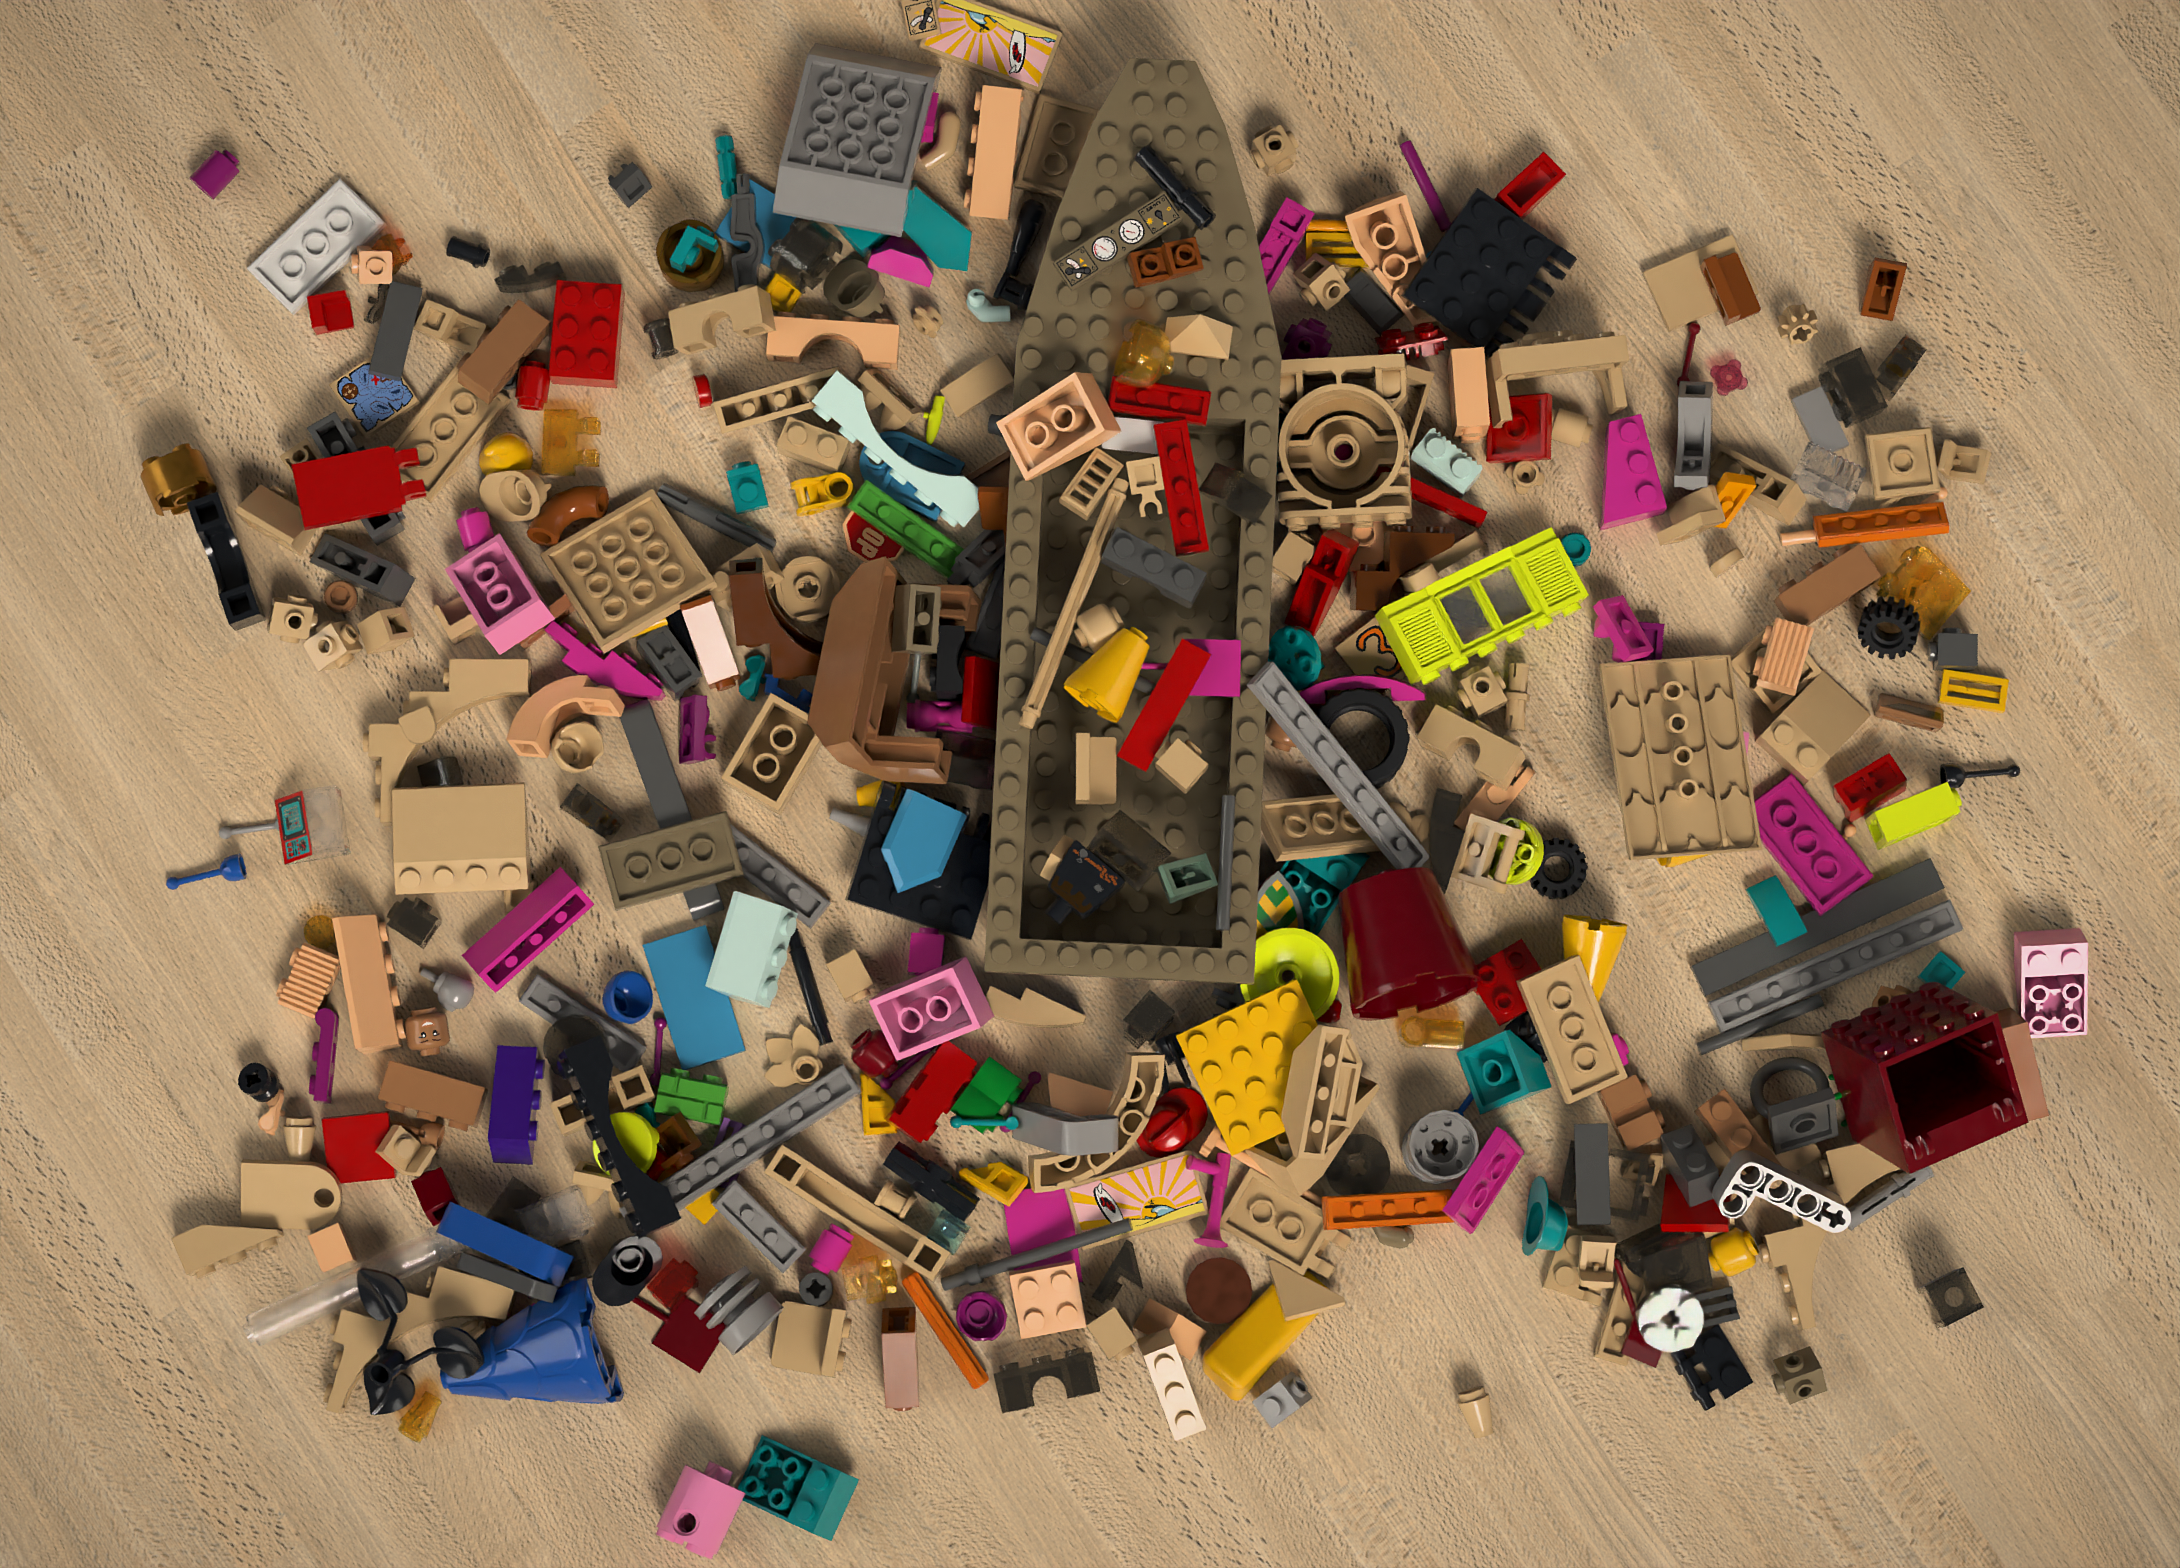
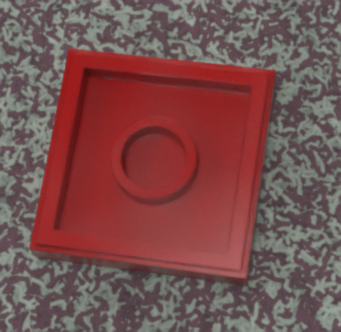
(1527, 435)
(980, 692)
(352, 1144)
(1680, 1217)

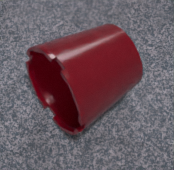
(1402, 945)

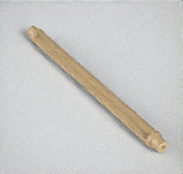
(1073, 603)

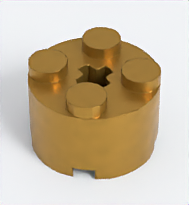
(704, 270)
(176, 479)

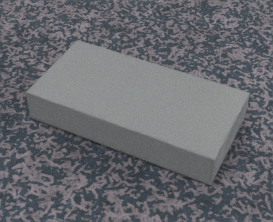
(1819, 420)

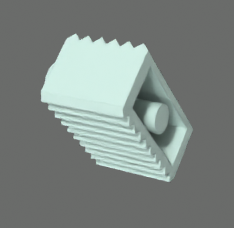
(1446, 462)

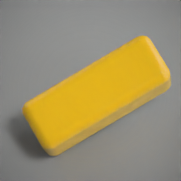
(1253, 1344)

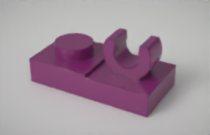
(693, 721)

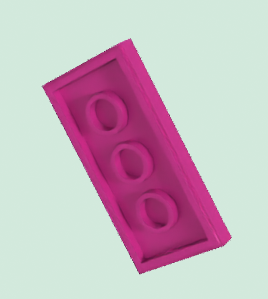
(1808, 846)

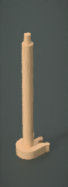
(1215, 1139)

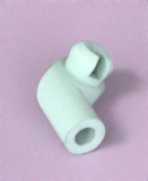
(984, 310)

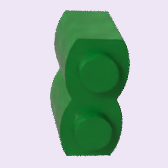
(988, 1094)

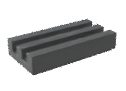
(1730, 1303)

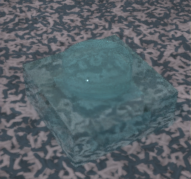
(948, 1232)

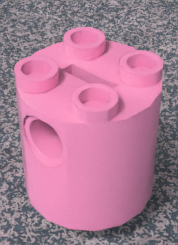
(708, 1501)

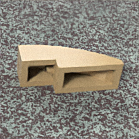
(1032, 1010)

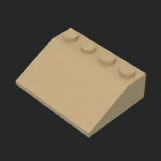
(460, 838)

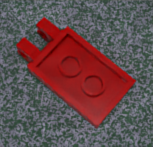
(355, 485)

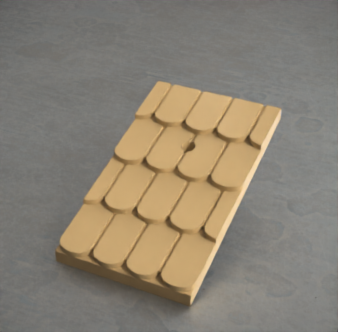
(1686, 785)

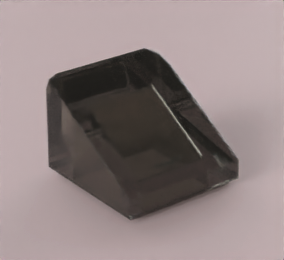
(440, 772)

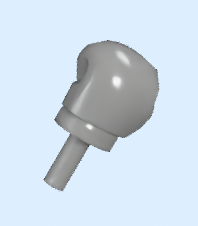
(451, 990)

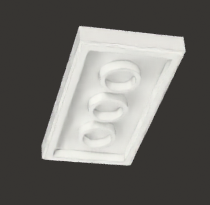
(316, 246)

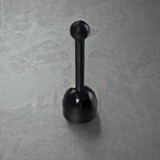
(1956, 775)

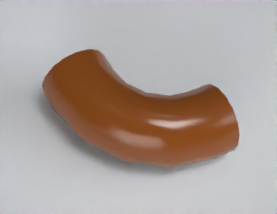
(566, 508)

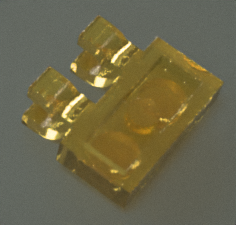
(560, 442)

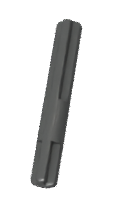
(714, 518)

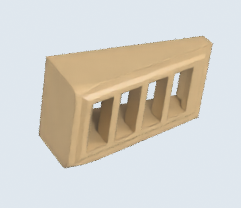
(1077, 506)

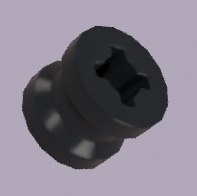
(259, 1090)

